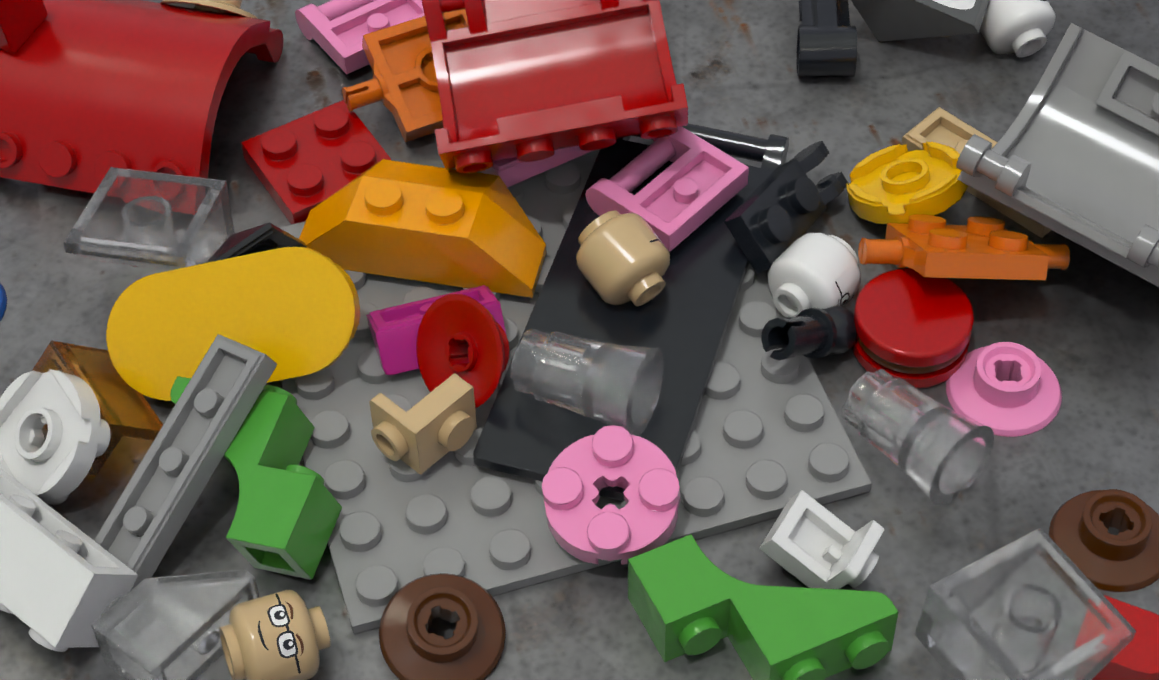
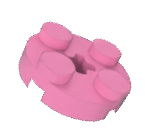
(605, 460)

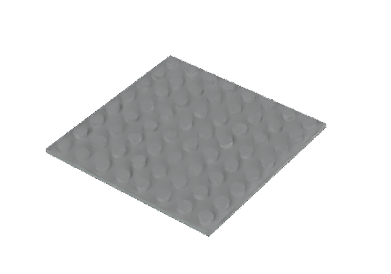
(751, 449)

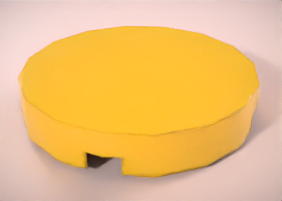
(905, 183)

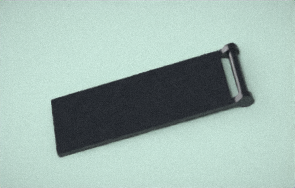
(681, 321)

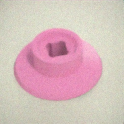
(1005, 389)

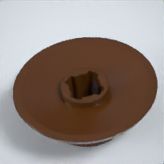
(1109, 560)
(425, 656)

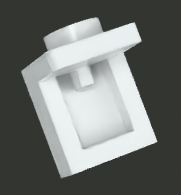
(820, 546)

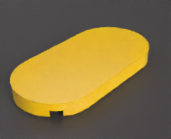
(274, 301)

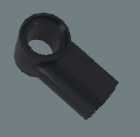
(826, 39)

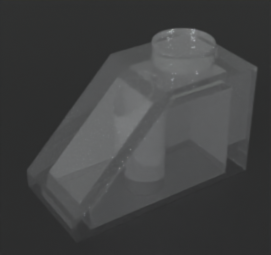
(171, 624)

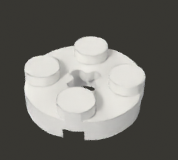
(73, 436)

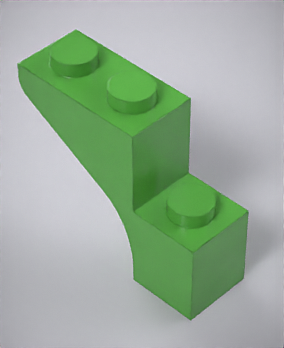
(282, 506)
(774, 629)

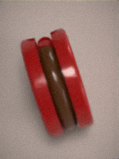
(912, 327)

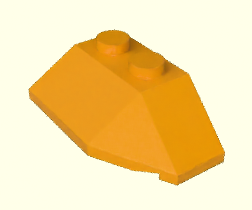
(429, 229)

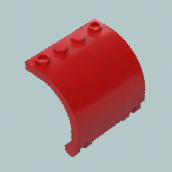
(550, 78)
(120, 89)

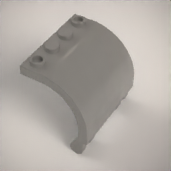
(1083, 153)

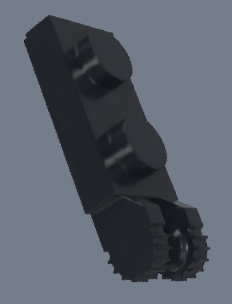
(783, 207)

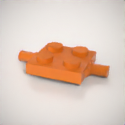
(404, 75)
(963, 251)

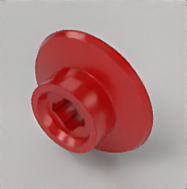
(463, 340)

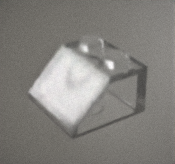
(153, 220)
(1021, 617)

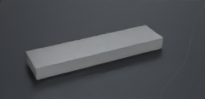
(184, 455)

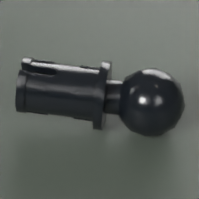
(810, 333)

